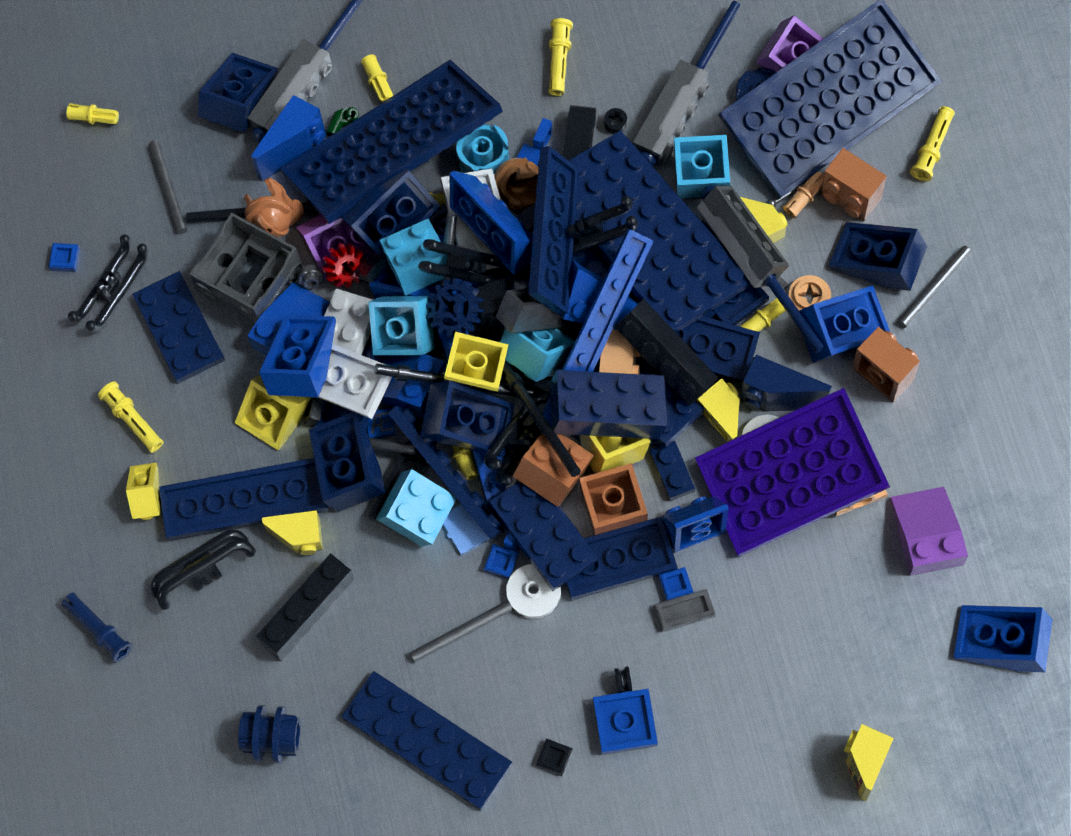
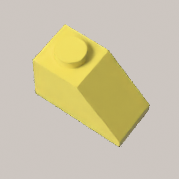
(770, 220)
(722, 408)
(143, 491)
(297, 531)

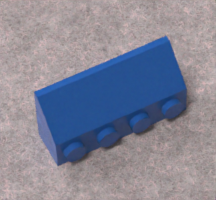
(491, 221)

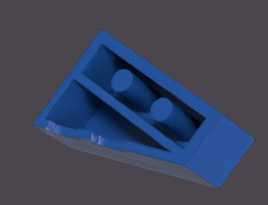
(583, 291)

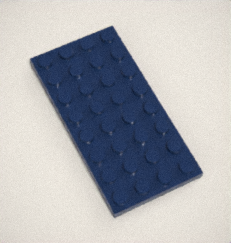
(829, 98)
(391, 139)
(686, 265)

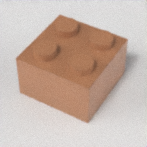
(853, 185)
(886, 363)
(545, 472)
(613, 499)

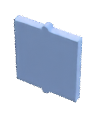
(464, 530)

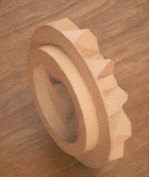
(800, 287)

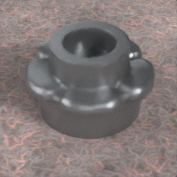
(310, 276)

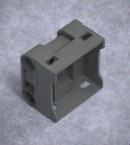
(235, 245)

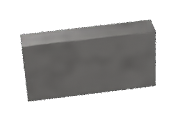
(684, 610)

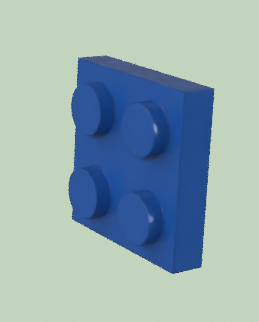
(625, 721)

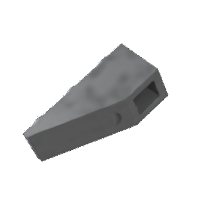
(524, 313)

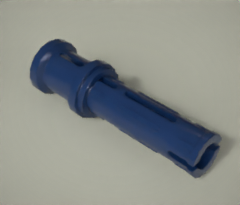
(105, 635)

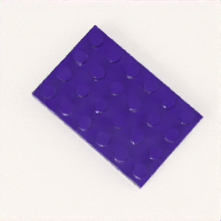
(793, 472)

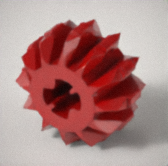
(334, 268)

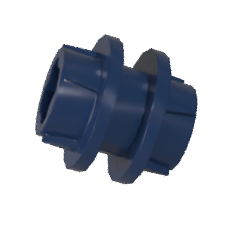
(269, 734)

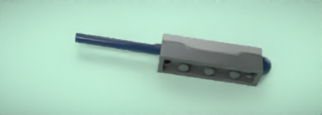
(298, 76)
(679, 99)
(751, 249)

